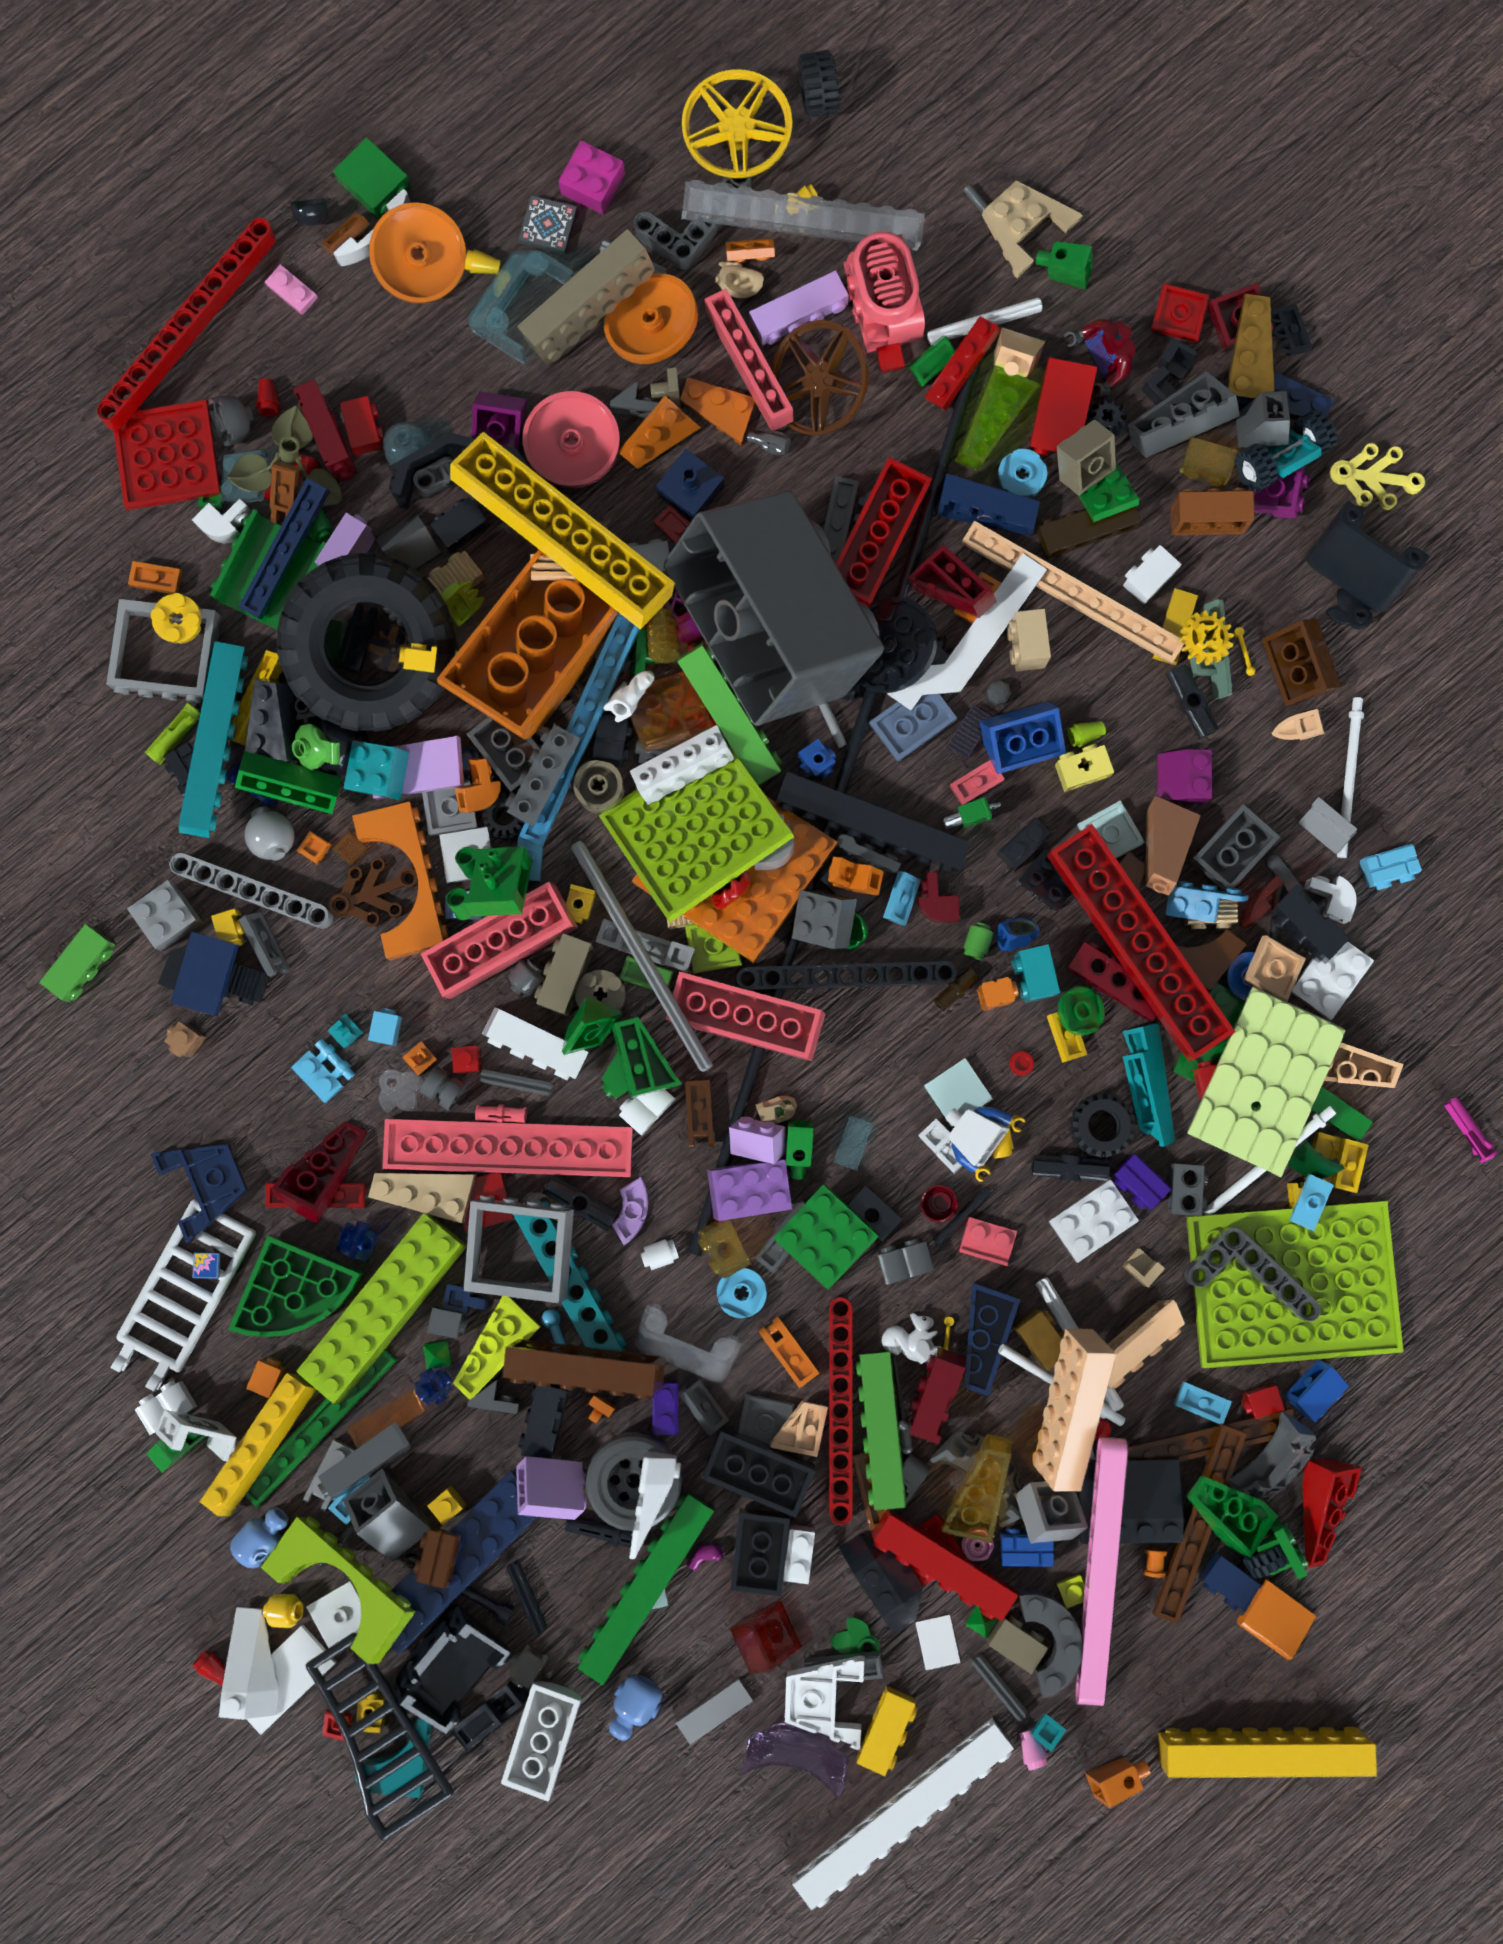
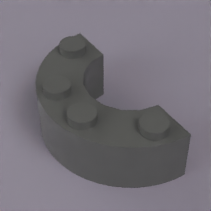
(1067, 1648)

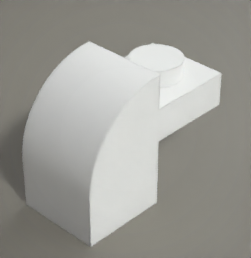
(219, 527)
(1339, 894)

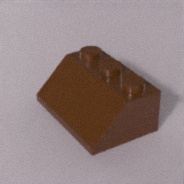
(1301, 662)

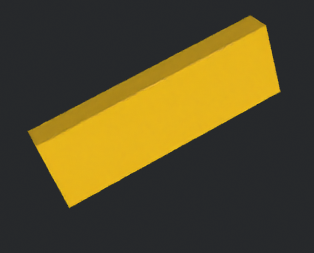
(1178, 611)

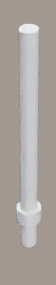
(1047, 1376)

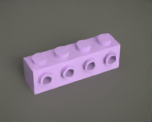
(799, 307)

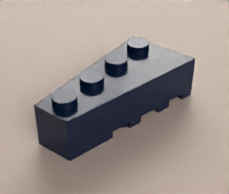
(989, 1328)

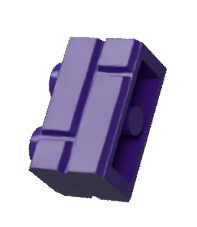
(1141, 1182)
(666, 1409)

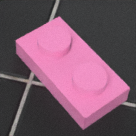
(291, 289)

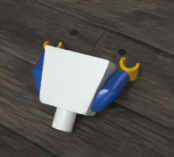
(978, 1135)

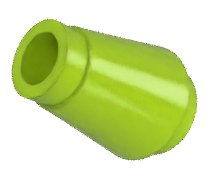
(1084, 733)

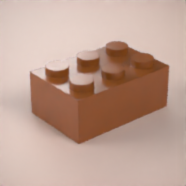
(1212, 512)

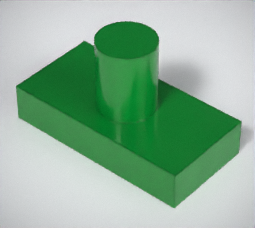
(640, 654)

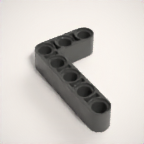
(685, 241)
(1256, 1269)

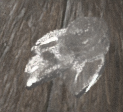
(400, 1094)

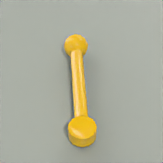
(1239, 632)
(949, 1321)

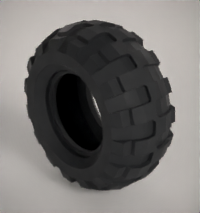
(304, 650)

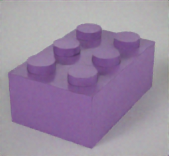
(749, 1189)

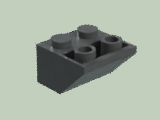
(1264, 421)

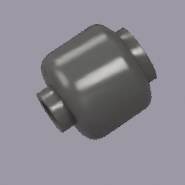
(526, 977)

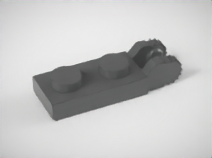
(868, 855)

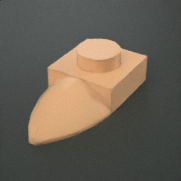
(1300, 726)

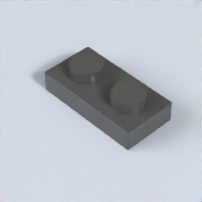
(704, 1407)

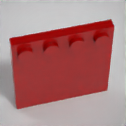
(167, 455)

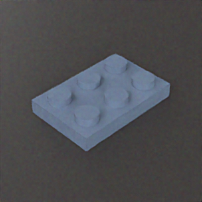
(908, 729)

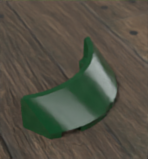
(1308, 1161)

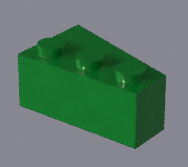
(641, 1060)

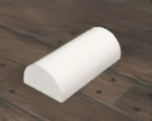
(541, 1739)

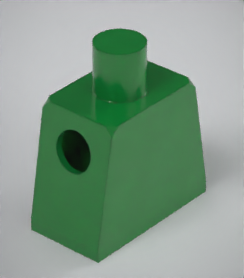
(1068, 263)
(799, 1138)

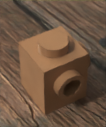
(183, 1039)

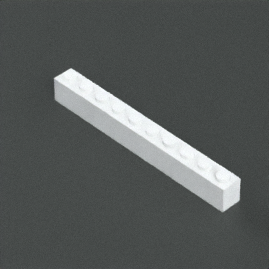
(902, 1814)

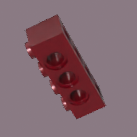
(1081, 967)

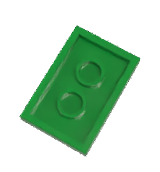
(1109, 496)

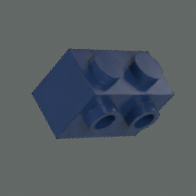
(1229, 1581)

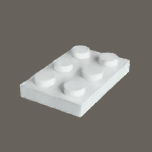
(1330, 984)
(1093, 1221)

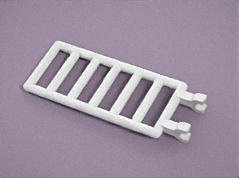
(213, 1299)

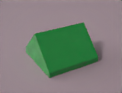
(589, 1026)

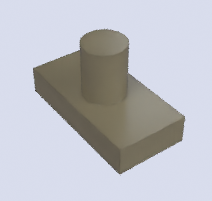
(669, 388)

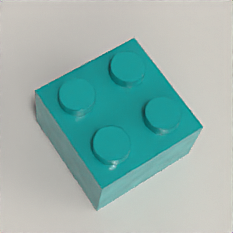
(376, 770)
(1035, 974)

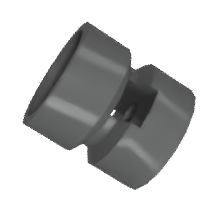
(441, 1087)

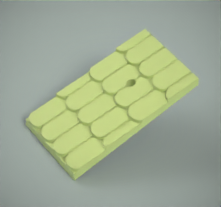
(1272, 1059)

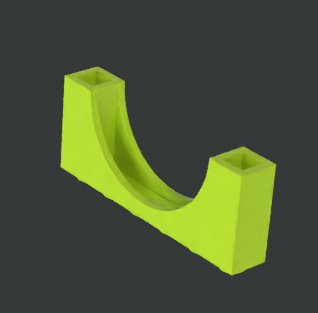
(382, 1611)

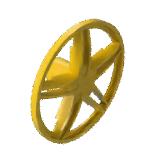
(737, 124)

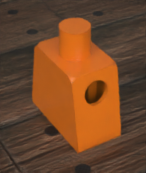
(1117, 1780)

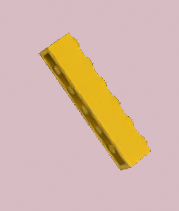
(258, 1445)

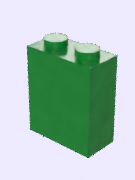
(371, 177)

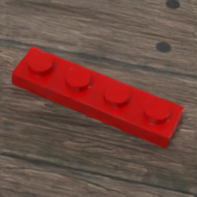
(962, 363)

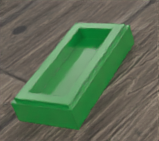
(931, 361)

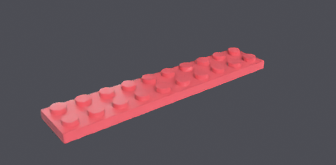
(507, 1148)

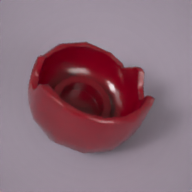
(939, 1203)

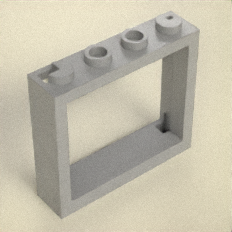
(147, 689)
(512, 1289)

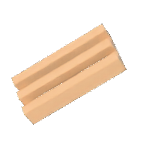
(548, 564)

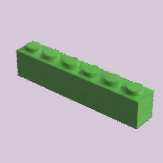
(729, 714)
(882, 1431)

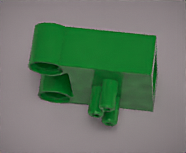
(496, 885)

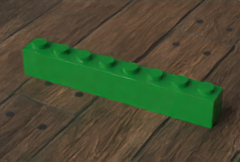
(646, 1587)

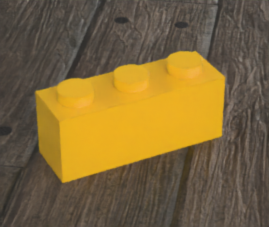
(886, 1731)

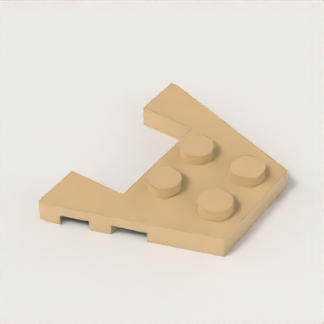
(1017, 214)

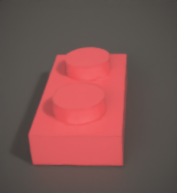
(976, 783)

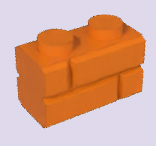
(997, 993)

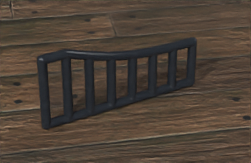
(348, 1733)

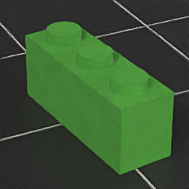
(78, 963)

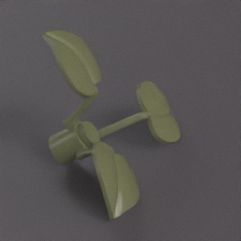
(291, 434)

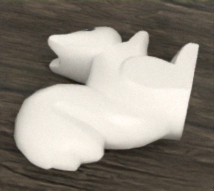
(626, 697)
(916, 1345)

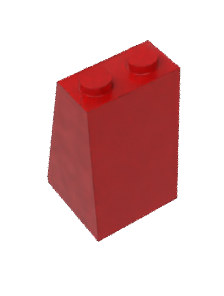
(1061, 403)

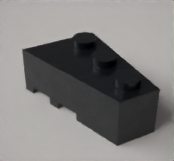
(272, 720)

